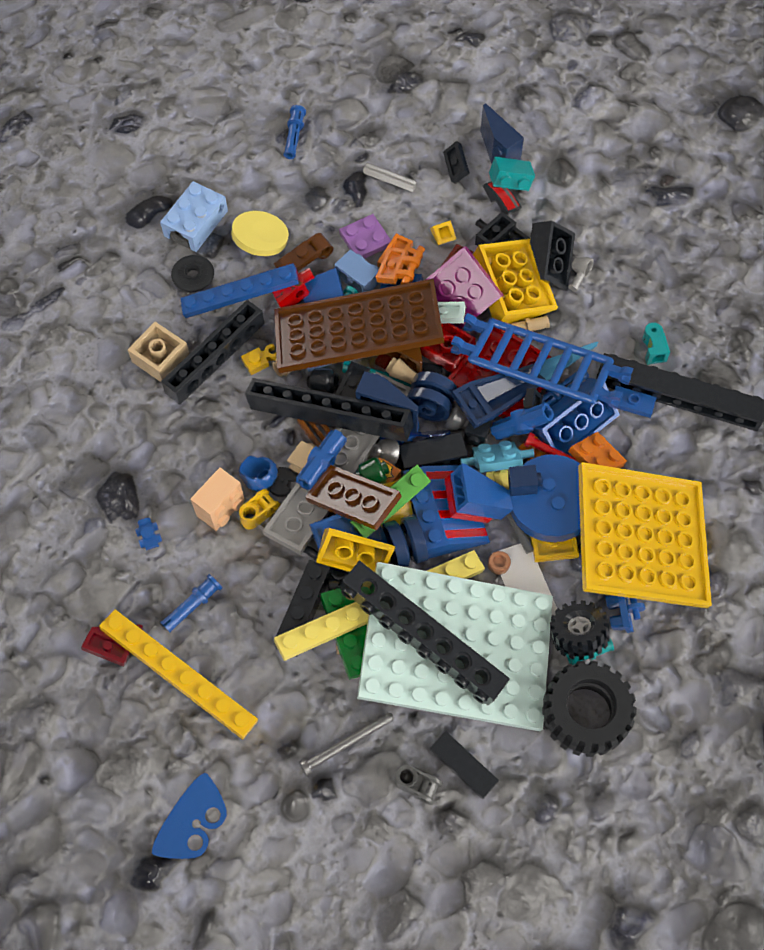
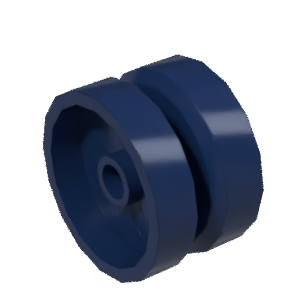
(432, 395)
(407, 539)

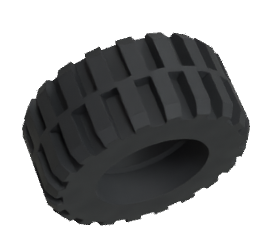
(604, 683)

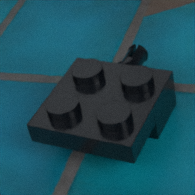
(500, 229)

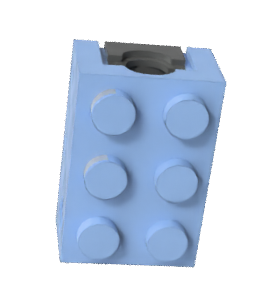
(194, 216)

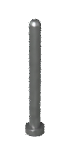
(308, 765)

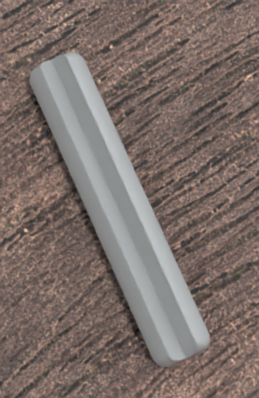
(389, 177)

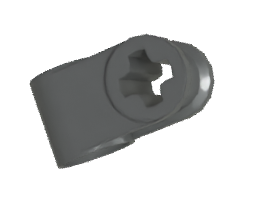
(419, 784)

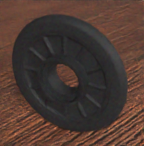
(196, 283)

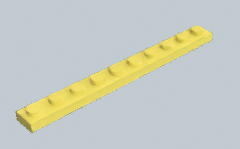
(352, 616)

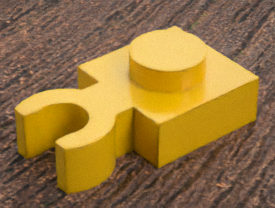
(258, 360)

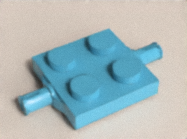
(497, 456)

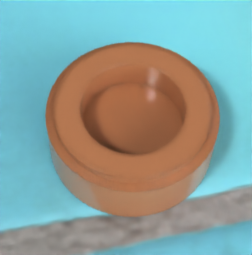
(499, 562)

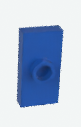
(636, 402)

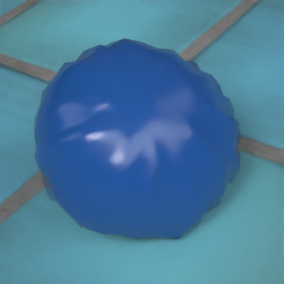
(258, 472)

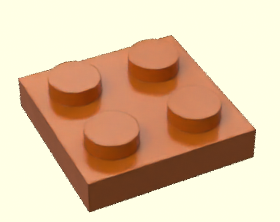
(597, 451)

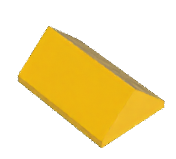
(345, 550)

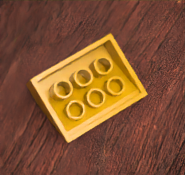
(517, 277)

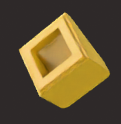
(443, 232)

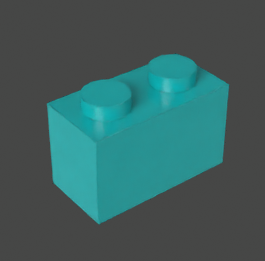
(511, 174)

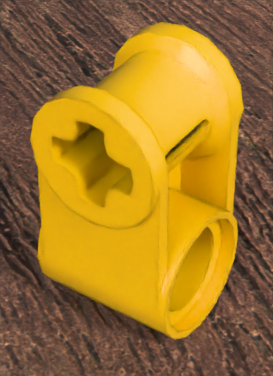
(261, 506)

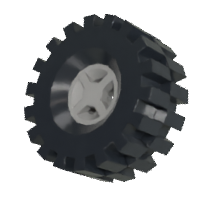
(581, 618)

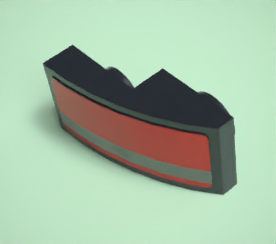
(504, 197)

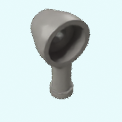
(582, 267)

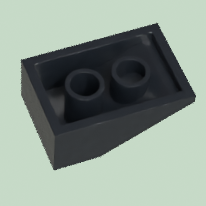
(552, 252)

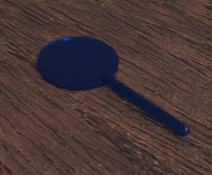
(428, 433)

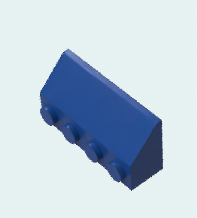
(575, 419)

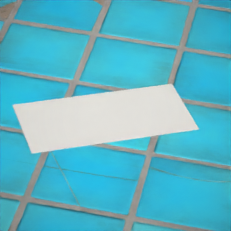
(525, 573)

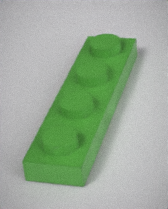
(409, 486)

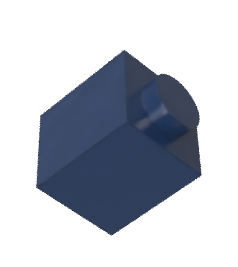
(524, 480)

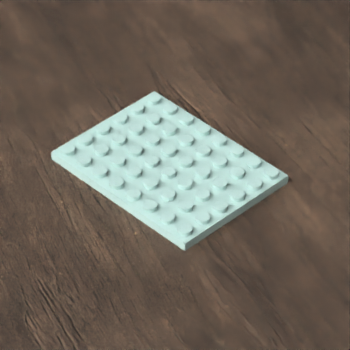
(496, 621)

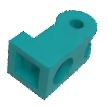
(657, 344)

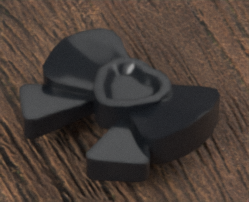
(280, 487)

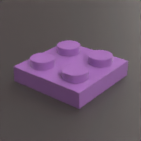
(365, 236)

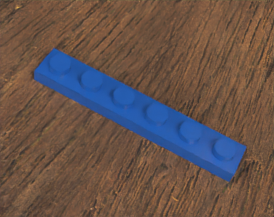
(239, 290)

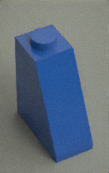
(479, 494)

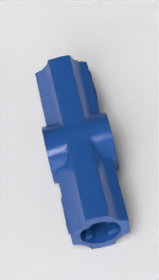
(522, 421)
(321, 458)

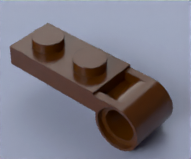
(307, 252)

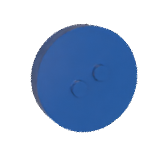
(555, 509)

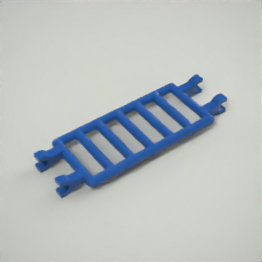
(612, 398)

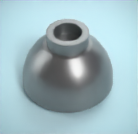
(456, 419)
(387, 450)

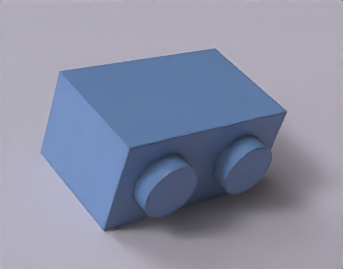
(357, 272)

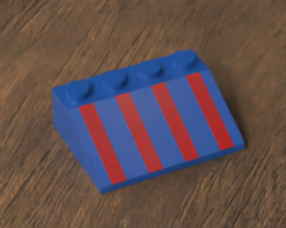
(431, 509)

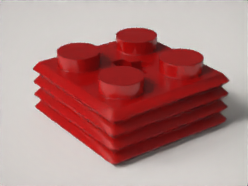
(441, 353)

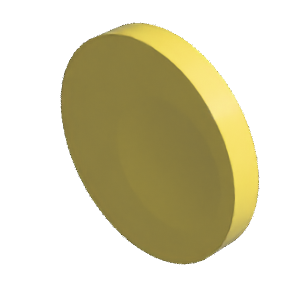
(259, 233)

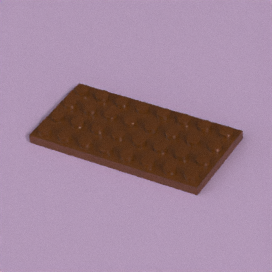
(357, 326)

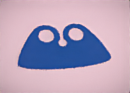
(178, 828)

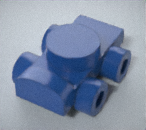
(147, 531)

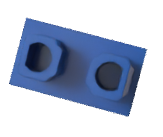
(624, 620)

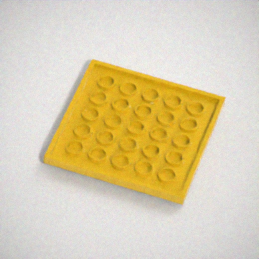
(643, 536)

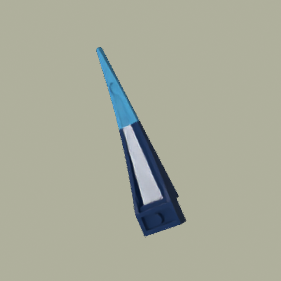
(493, 395)

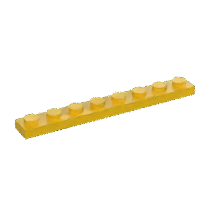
(179, 674)

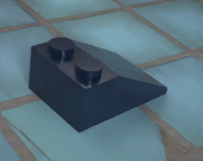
(499, 136)
(380, 390)

